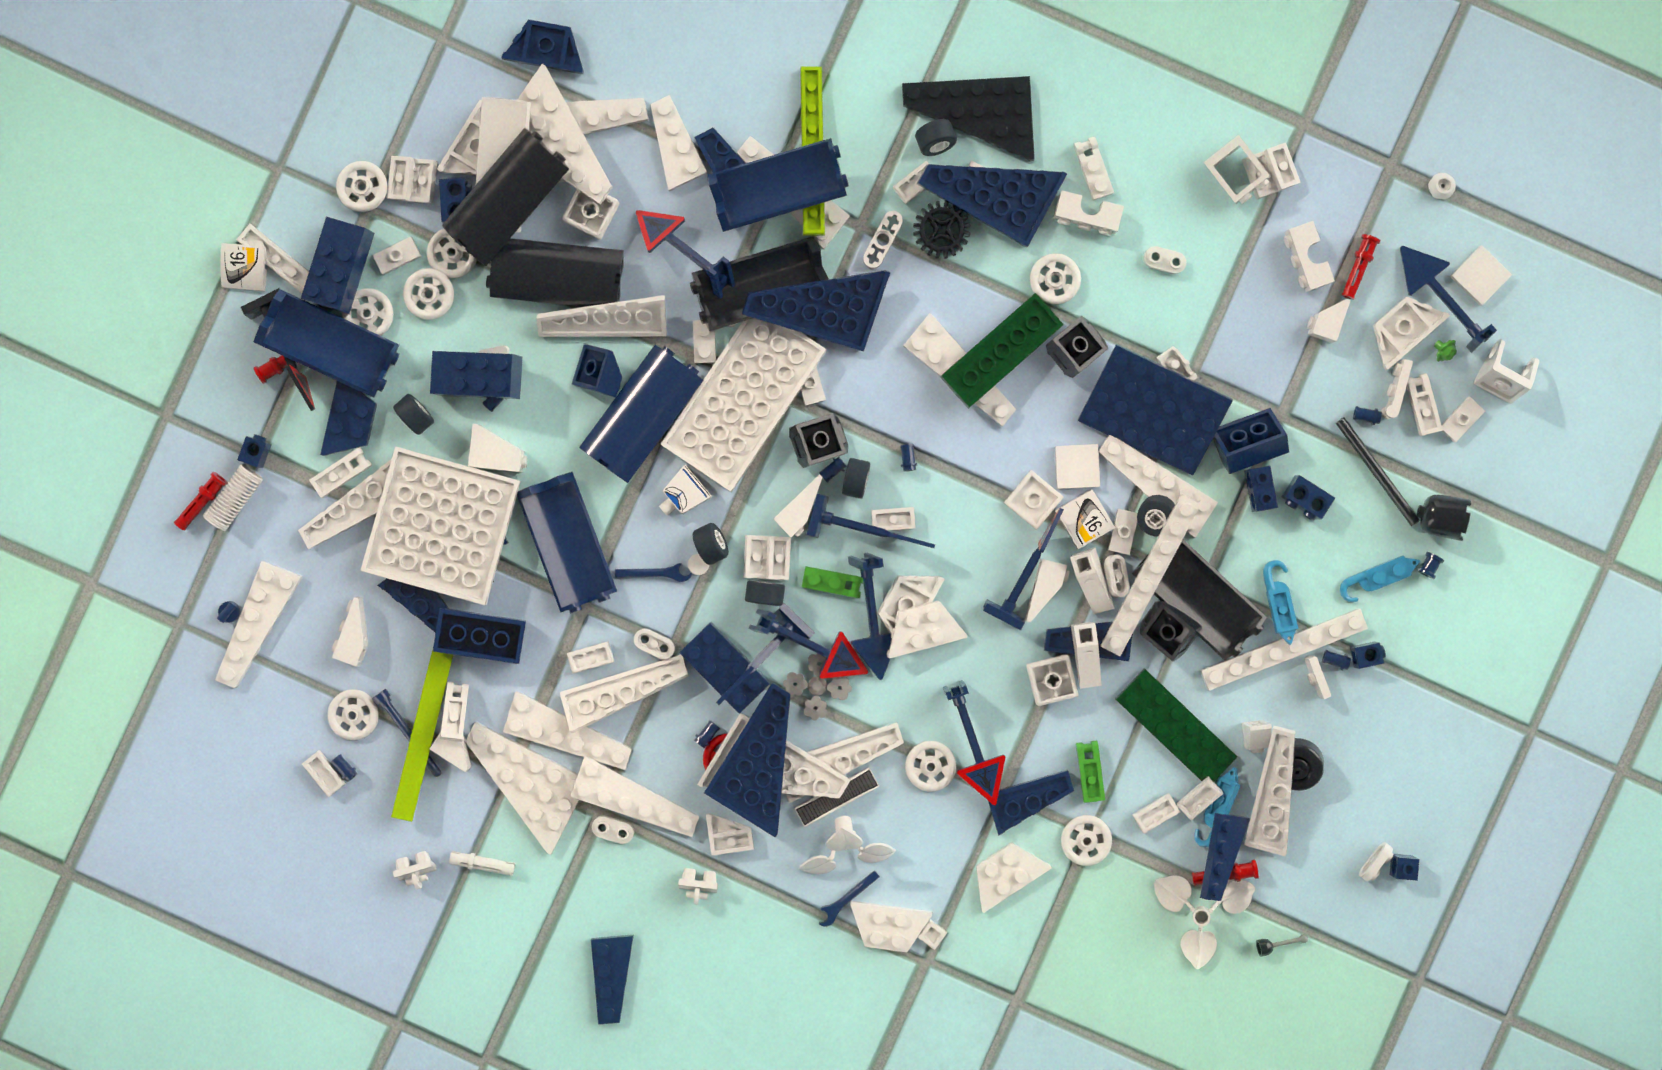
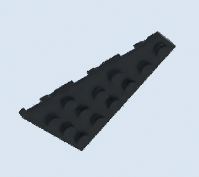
(986, 108)

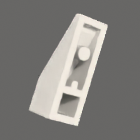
(797, 512)
(1047, 582)

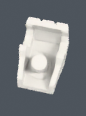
(1175, 361)

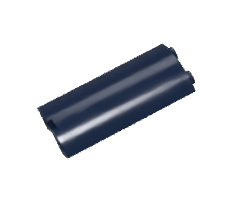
(778, 184)
(327, 343)
(641, 413)
(566, 542)

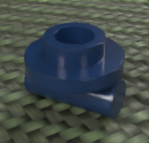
(228, 612)

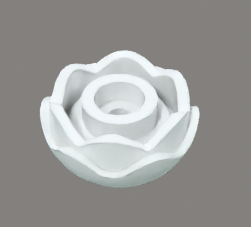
(1436, 189)

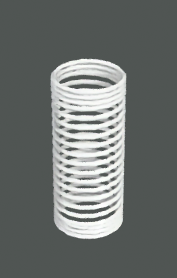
(230, 493)

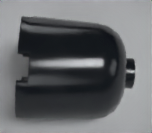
(1444, 516)

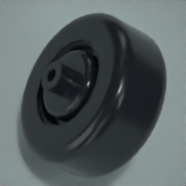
(1307, 765)

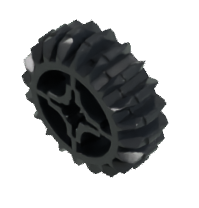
(928, 243)

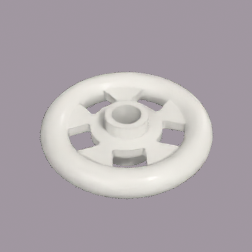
(344, 192)
(434, 247)
(1069, 289)
(373, 297)
(411, 300)
(342, 700)
(914, 772)
(1099, 828)

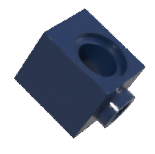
(247, 457)
(1358, 655)
(1404, 867)

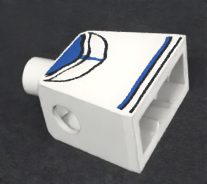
(684, 492)

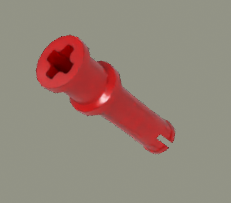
(1366, 256)
(271, 368)
(206, 494)
(1239, 872)

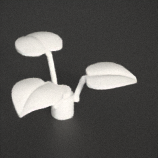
(846, 839)
(1199, 945)

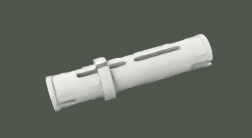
(482, 863)

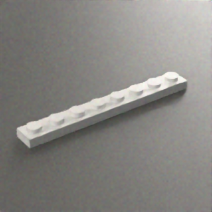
(1150, 574)
(1280, 651)

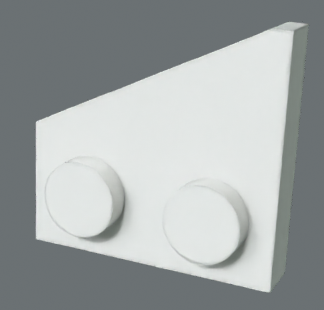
(728, 836)

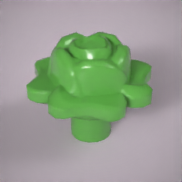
(1445, 350)

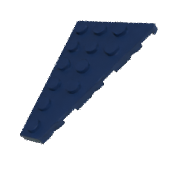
(1001, 198)
(828, 309)
(754, 768)

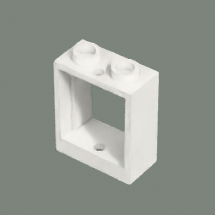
(1226, 151)

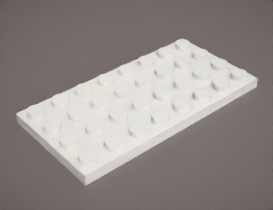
(742, 399)

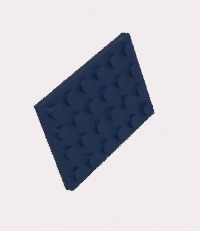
(1155, 409)

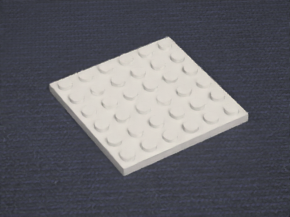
(440, 525)

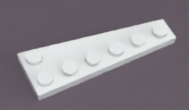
(608, 114)
(834, 215)
(615, 319)
(940, 351)
(1155, 479)
(348, 511)
(263, 606)
(606, 696)
(549, 727)
(856, 750)
(618, 793)
(1271, 808)

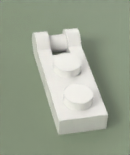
(1093, 169)
(1397, 389)
(1423, 405)
(339, 473)
(454, 712)

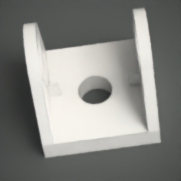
(1503, 381)

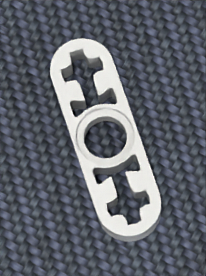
(895, 228)

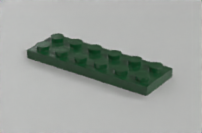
(1001, 350)
(1175, 727)

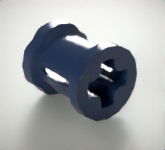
(1430, 565)

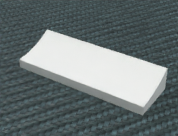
(499, 126)

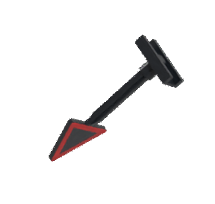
(261, 306)

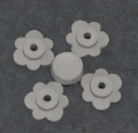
(817, 687)

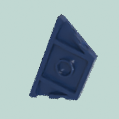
(546, 45)
(348, 420)

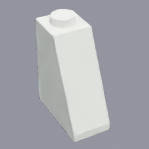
(494, 452)

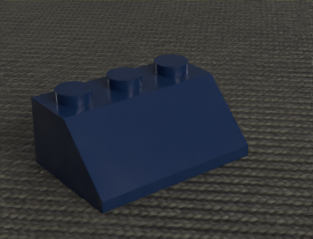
(1251, 441)

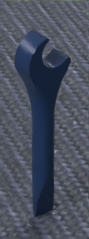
(669, 572)
(833, 909)

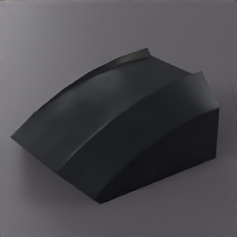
(1076, 347)
(818, 440)
(1169, 629)

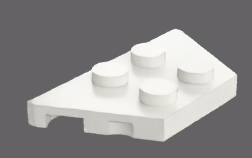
(464, 150)
(1404, 328)
(908, 593)
(923, 628)
(1006, 874)
(889, 926)

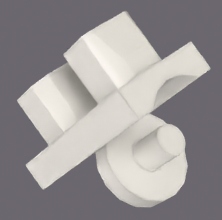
(405, 871)
(707, 885)

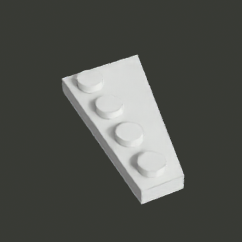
(677, 150)

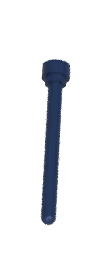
(383, 700)

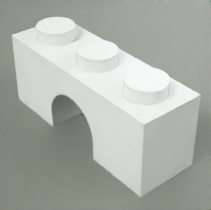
(1069, 211)
(1311, 274)

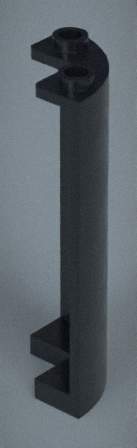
(506, 196)
(769, 269)
(556, 273)
(1210, 600)

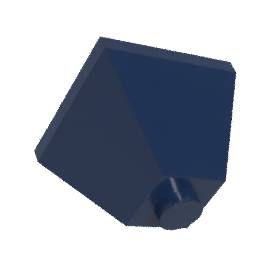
(598, 371)

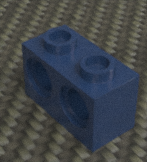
(447, 200)
(1261, 488)
(1310, 493)

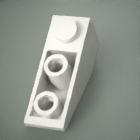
(1092, 580)
(353, 638)
(1086, 654)

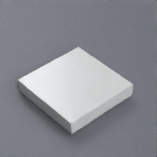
(1481, 275)
(1077, 466)
(1033, 499)

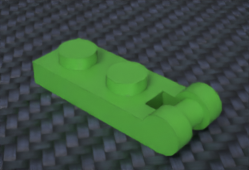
(831, 581)
(1090, 772)

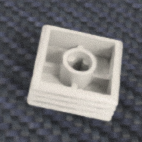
(595, 223)
(1064, 687)

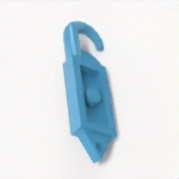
(1379, 576)
(1280, 603)
(1222, 805)

